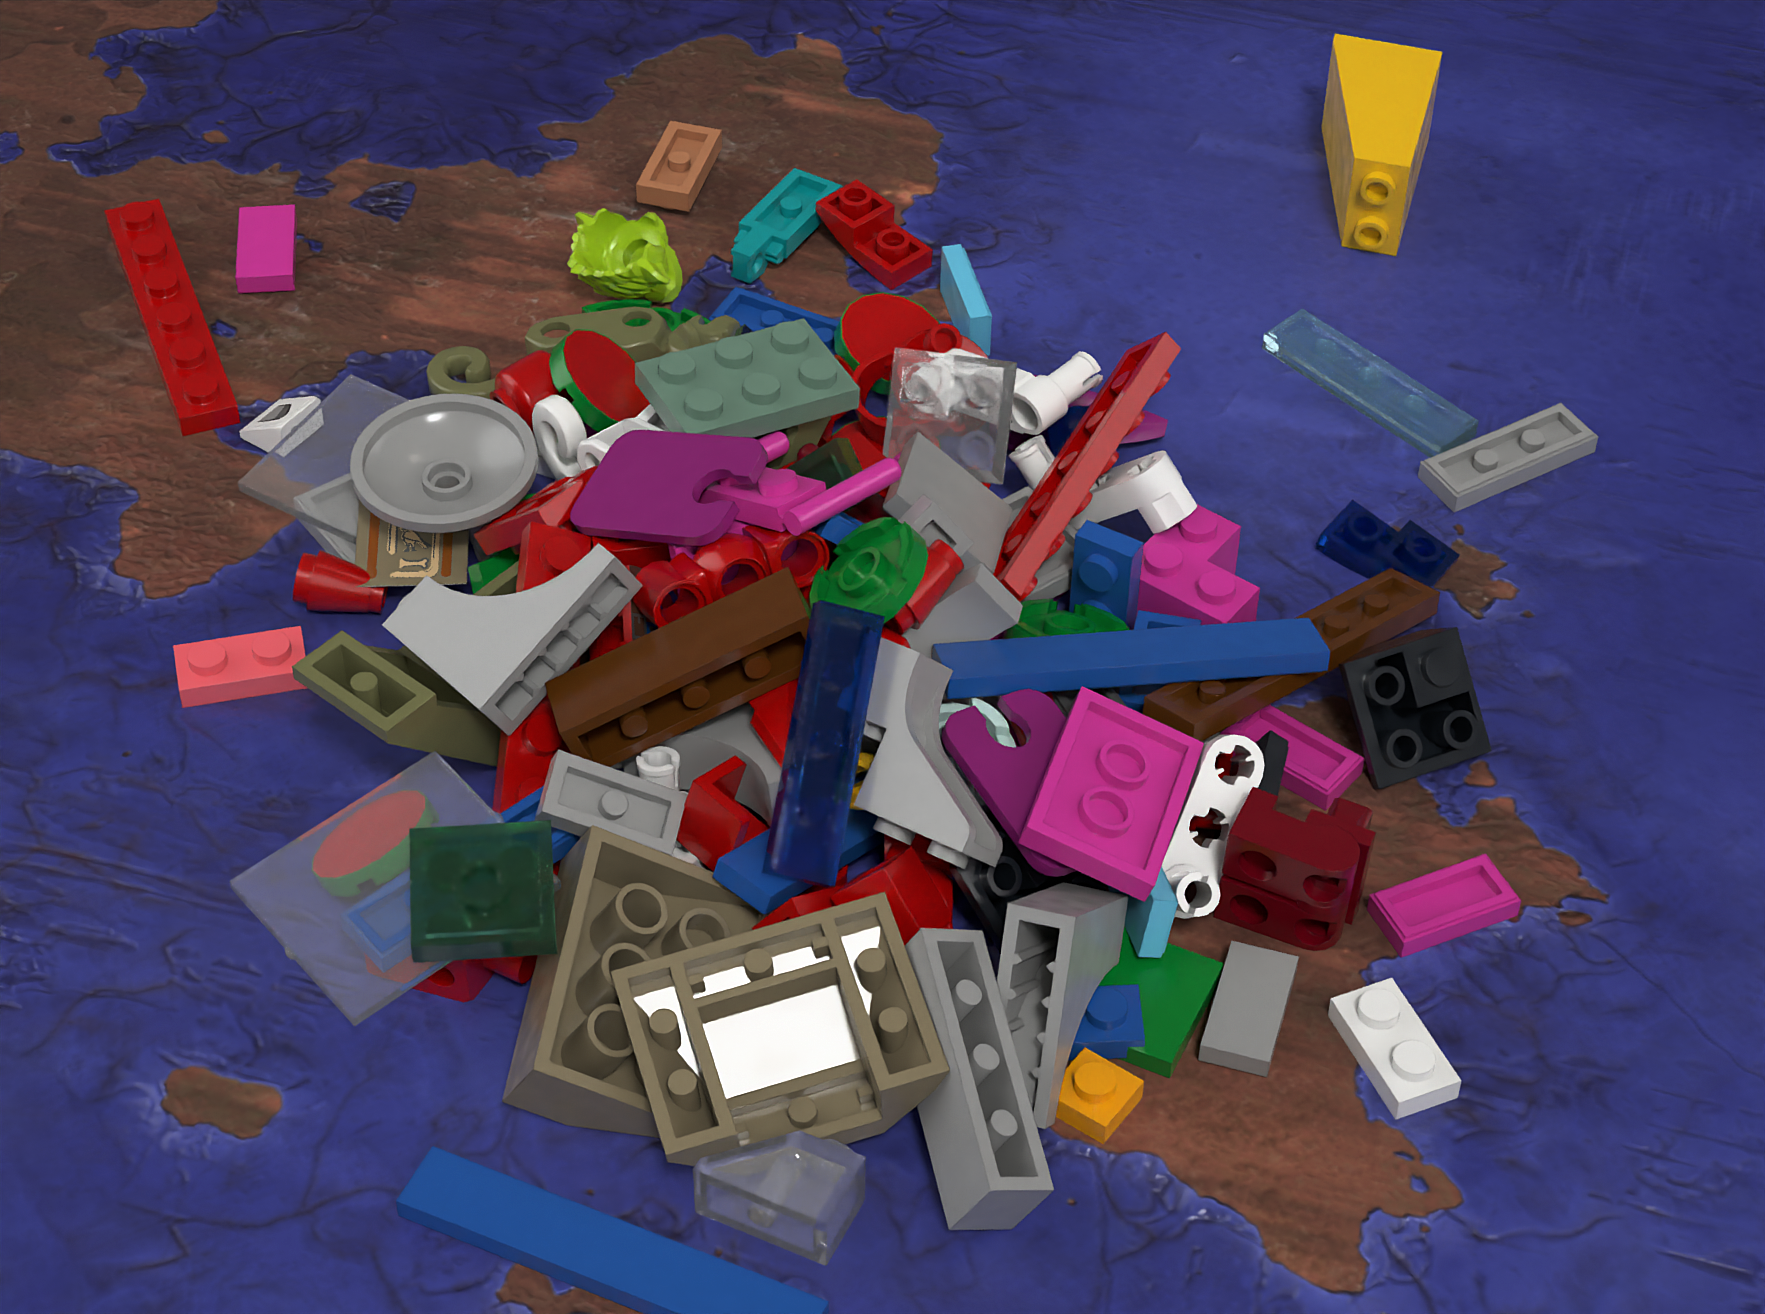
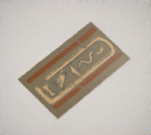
(406, 556)

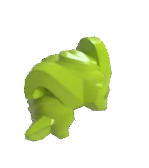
(625, 257)

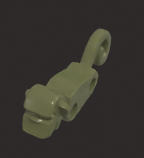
(640, 343)

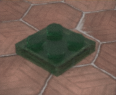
(482, 891)

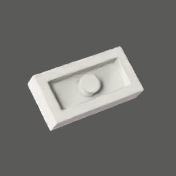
(1394, 1048)

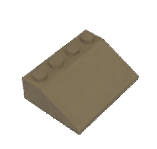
(612, 911)

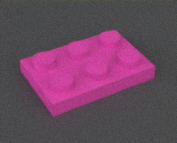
(1112, 794)

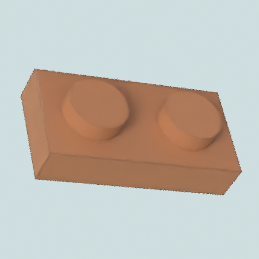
(679, 166)

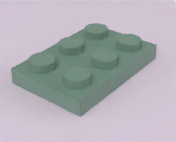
(748, 383)

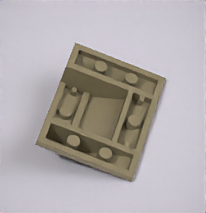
(782, 1033)

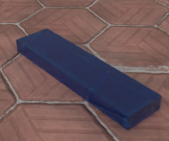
(823, 744)

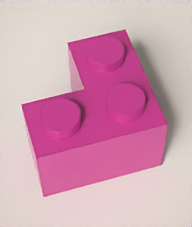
(1193, 572)

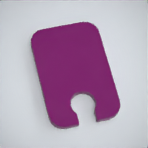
(653, 486)
(1008, 775)

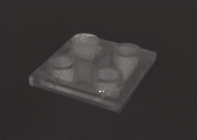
(955, 404)

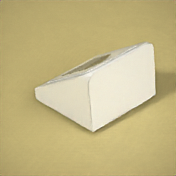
(278, 421)

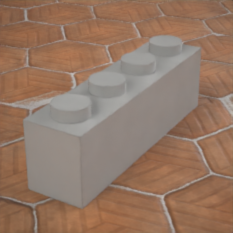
(980, 1114)

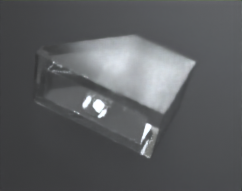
(785, 1191)

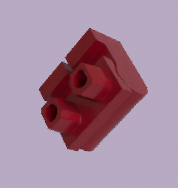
(1295, 875)

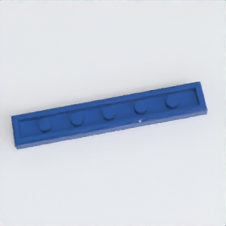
(1132, 657)
(586, 1244)

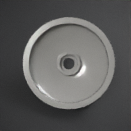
(444, 463)

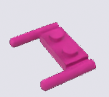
(796, 502)

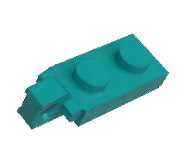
(778, 223)

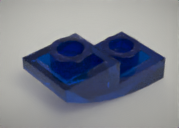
(1372, 546)

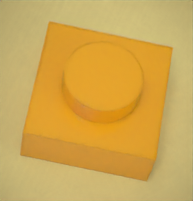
(1097, 1095)

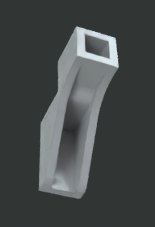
(911, 777)

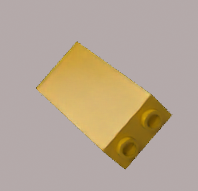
(1376, 135)

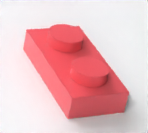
(238, 666)

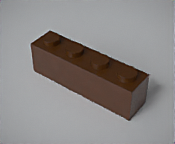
(683, 672)

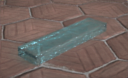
(1369, 384)

